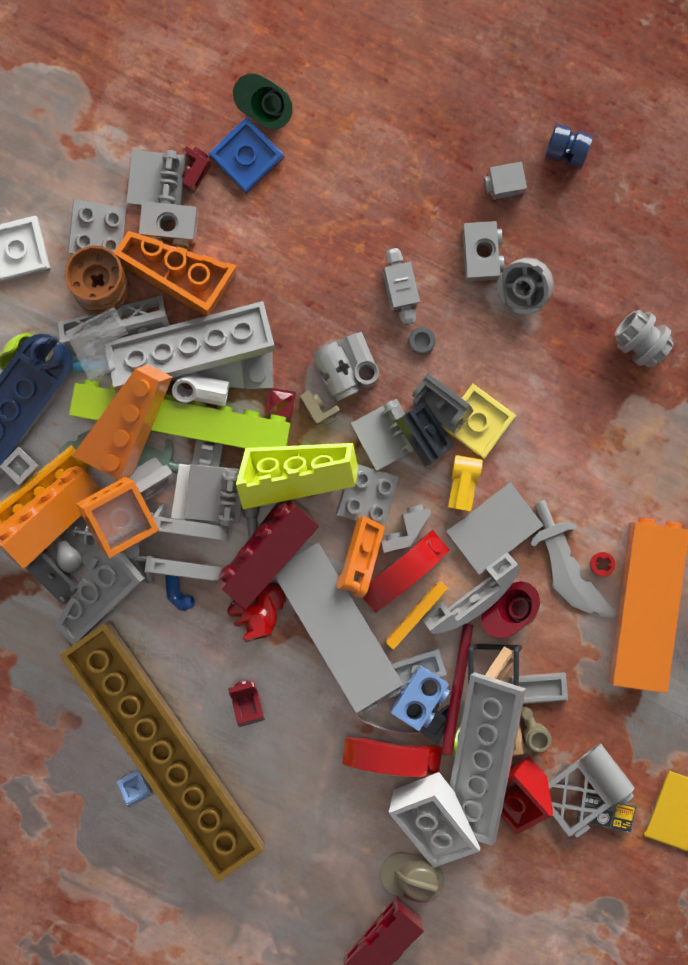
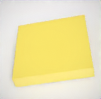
(485, 423)

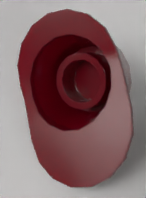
(512, 611)

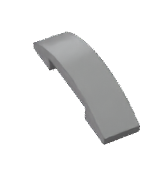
(15, 472)
(477, 600)

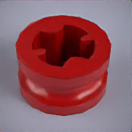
(602, 572)

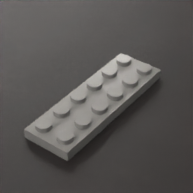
(194, 344)
(486, 752)

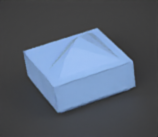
(134, 788)

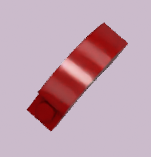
(405, 571)
(391, 758)

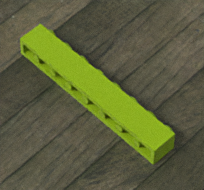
(191, 419)

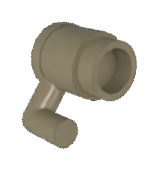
(534, 735)

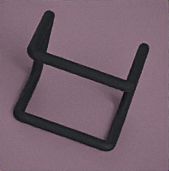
(516, 648)

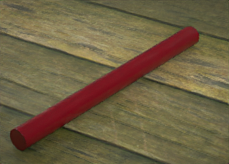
(457, 689)

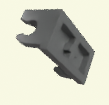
(443, 402)
(57, 582)

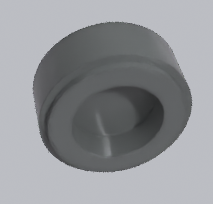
(421, 340)

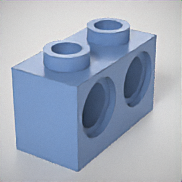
(413, 694)

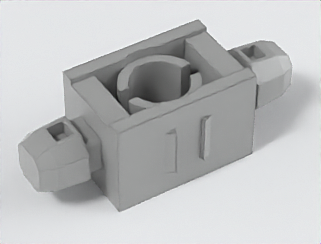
(400, 286)

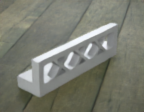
(137, 323)

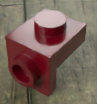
(246, 703)

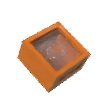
(117, 517)

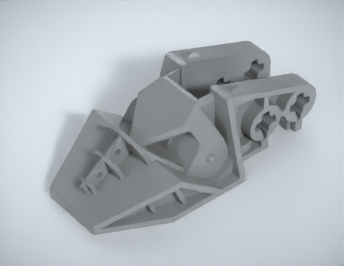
(81, 539)

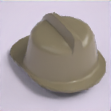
(411, 878)

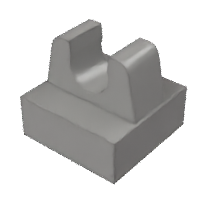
(207, 453)

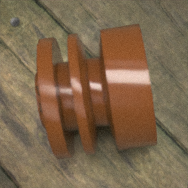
(95, 266)

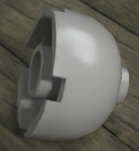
(526, 285)

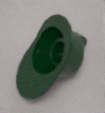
(262, 101)

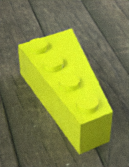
(294, 472)

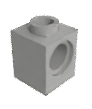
(505, 180)

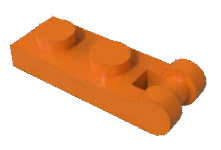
(361, 556)

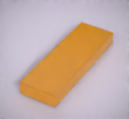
(416, 614)

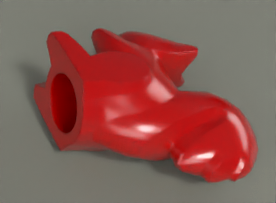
(259, 617)

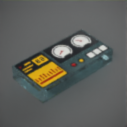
(615, 817)

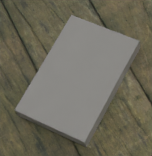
(494, 528)

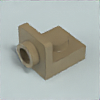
(314, 405)

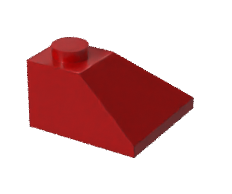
(526, 796)

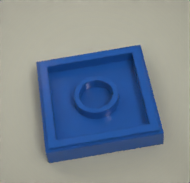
(246, 155)

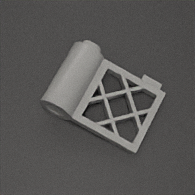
(606, 780)

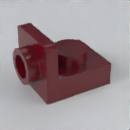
(195, 173)

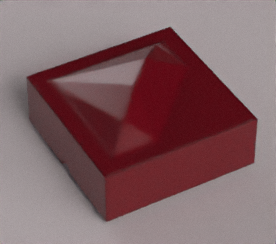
(280, 402)

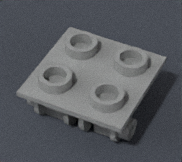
(156, 177)
(96, 225)
(382, 435)
(213, 494)
(369, 497)

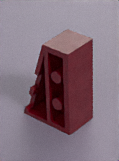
(387, 936)

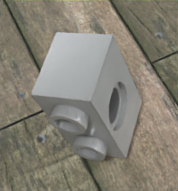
(155, 214)
(478, 235)

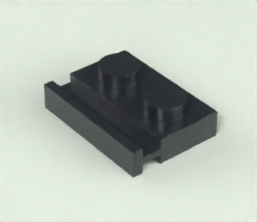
(424, 433)

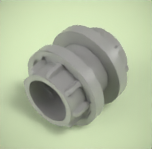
(642, 337)

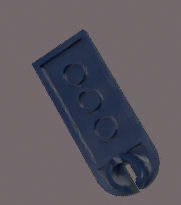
(29, 387)

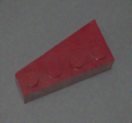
(267, 551)

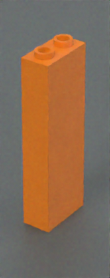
(649, 605)

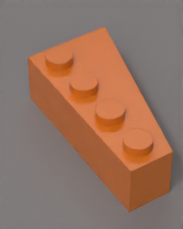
(181, 274)
(125, 425)
(45, 516)

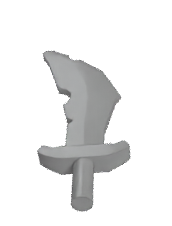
(566, 569)

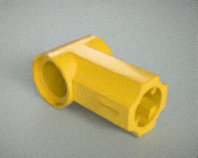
(465, 476)

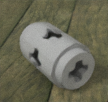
(331, 360)

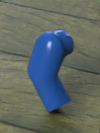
(175, 596)

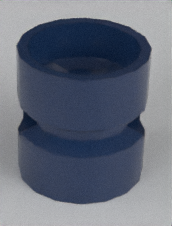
(568, 146)

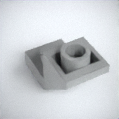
(413, 524)

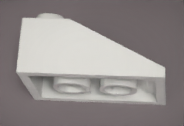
(433, 820)

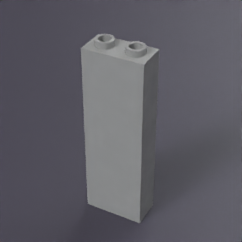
(338, 629)

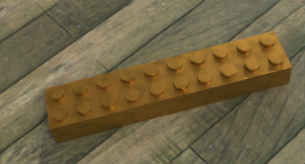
(163, 751)

